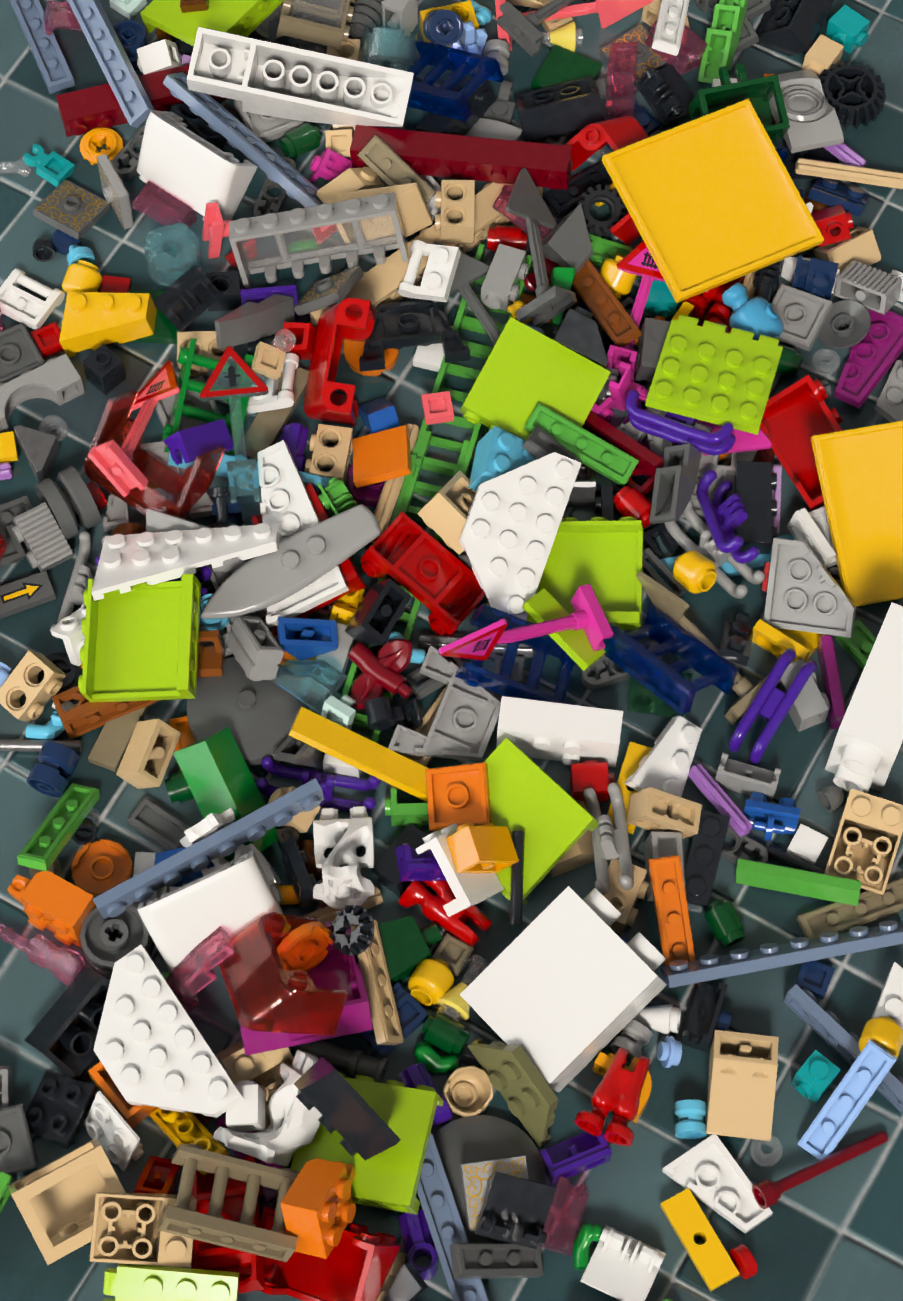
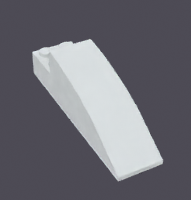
(297, 82)

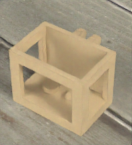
(61, 1199)

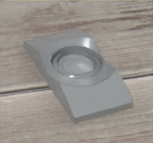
(809, 115)

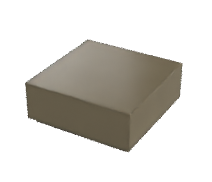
(454, 953)

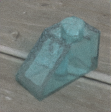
(310, 681)

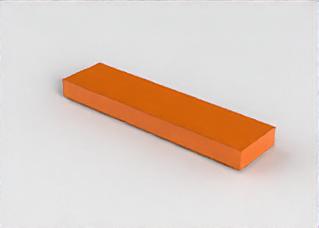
(671, 909)

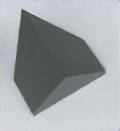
(569, 241)

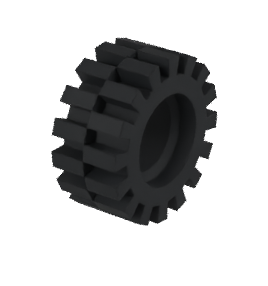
(605, 196)

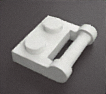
(437, 274)
(24, 306)
(285, 397)

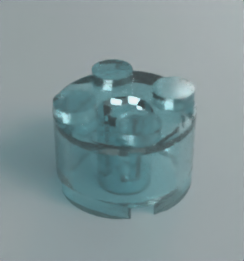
(389, 48)
(171, 253)

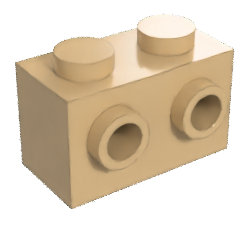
(148, 754)
(624, 899)

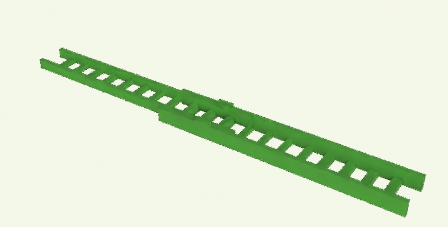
(420, 461)

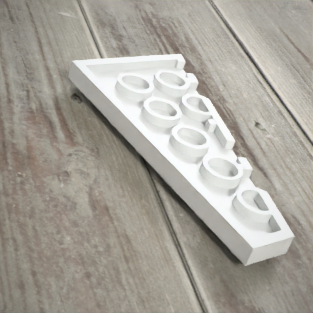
(288, 503)
(169, 554)

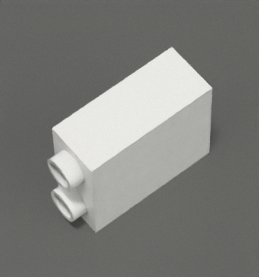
(874, 719)
(567, 985)

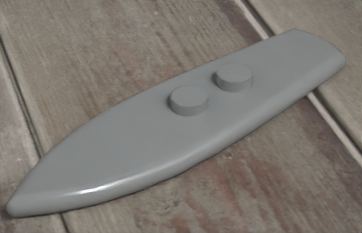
(295, 565)

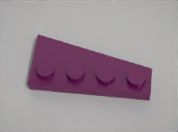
(871, 358)

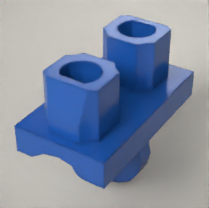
(772, 817)

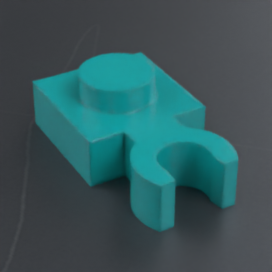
(49, 167)

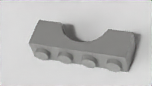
(53, 381)

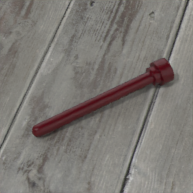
(768, 1192)

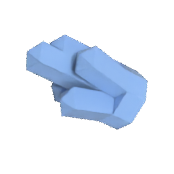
(471, 39)

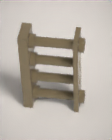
(212, 1226)

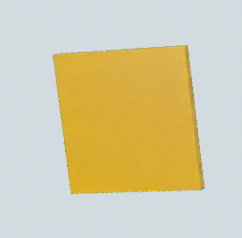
(712, 200)
(864, 508)

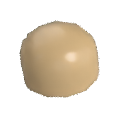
(468, 1091)

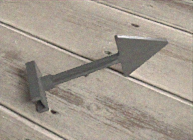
(524, 28)
(528, 203)
(466, 273)

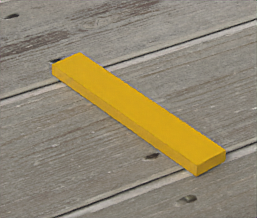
(360, 752)

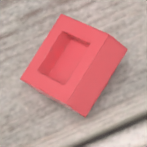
(437, 407)

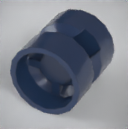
(443, 27)
(132, 36)
(53, 768)

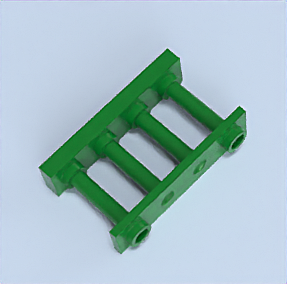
(187, 358)

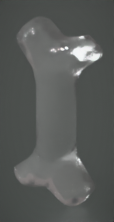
(15, 167)

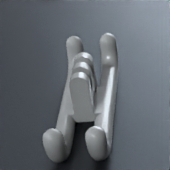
(708, 548)
(79, 577)
(610, 842)

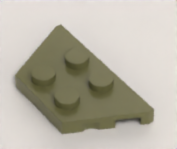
(520, 1085)

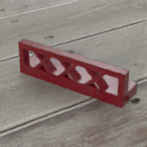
(647, 459)

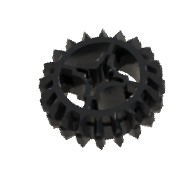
(847, 87)

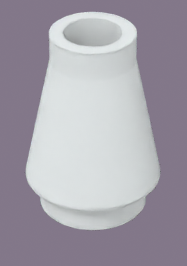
(660, 1018)

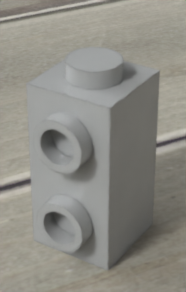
(503, 277)
(811, 705)

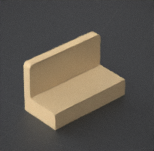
(860, 248)

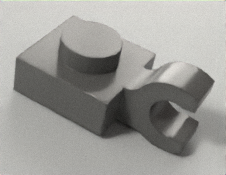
(502, 108)

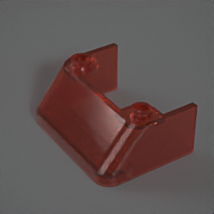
(166, 488)
(266, 994)

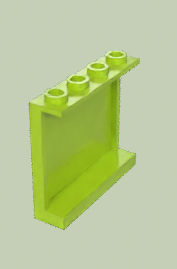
(226, 16)
(528, 371)
(599, 555)
(141, 642)
(533, 803)
(393, 1175)

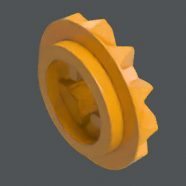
(96, 138)

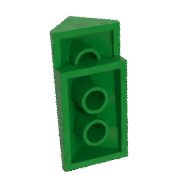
(221, 780)

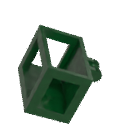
(757, 90)

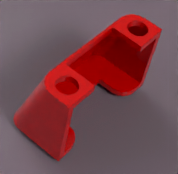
(347, 320)
(789, 425)
(350, 1273)

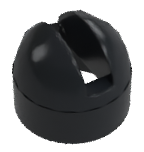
(48, 250)
(86, 832)

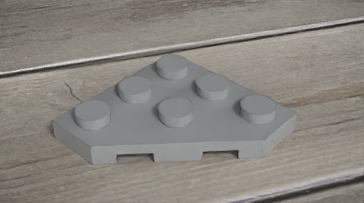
(804, 593)

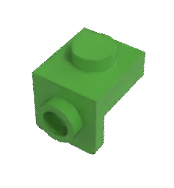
(405, 813)

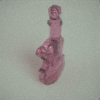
(61, 961)

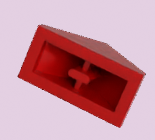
(158, 1176)

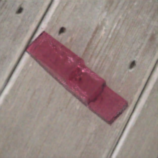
(621, 77)
(198, 968)

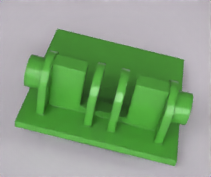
(336, 497)

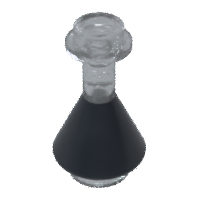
(284, 340)

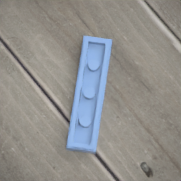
(847, 1100)

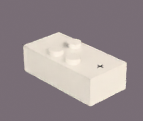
(560, 730)

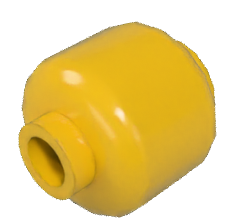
(82, 278)
(616, 279)
(694, 572)
(430, 981)
(884, 1032)

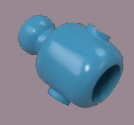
(752, 314)

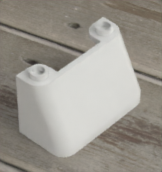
(191, 166)
(224, 898)

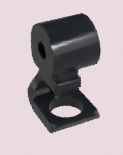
(383, 716)

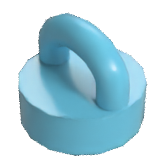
(80, 253)

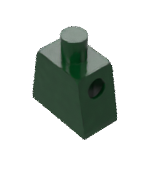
(406, 946)

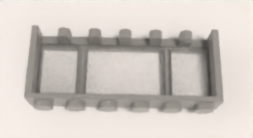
(317, 236)

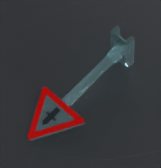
(232, 381)

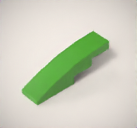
(722, 38)

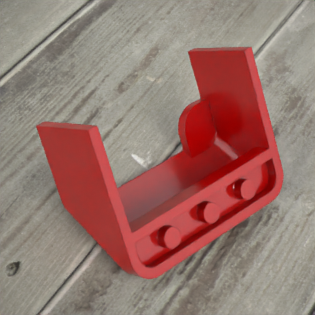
(618, 134)

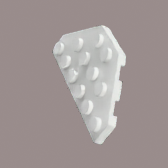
(515, 528)
(156, 1047)

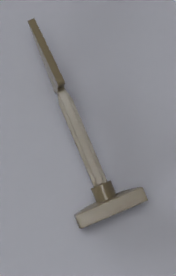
(675, 609)

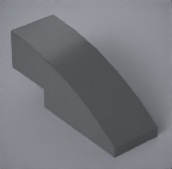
(254, 321)
(674, 483)

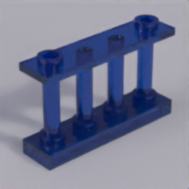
(441, 99)
(476, 676)
(666, 679)

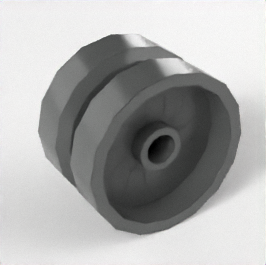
(69, 502)
(112, 938)

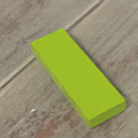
(575, 643)

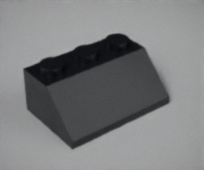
(792, 25)
(558, 109)
(582, 336)
(71, 1026)
(344, 1111)

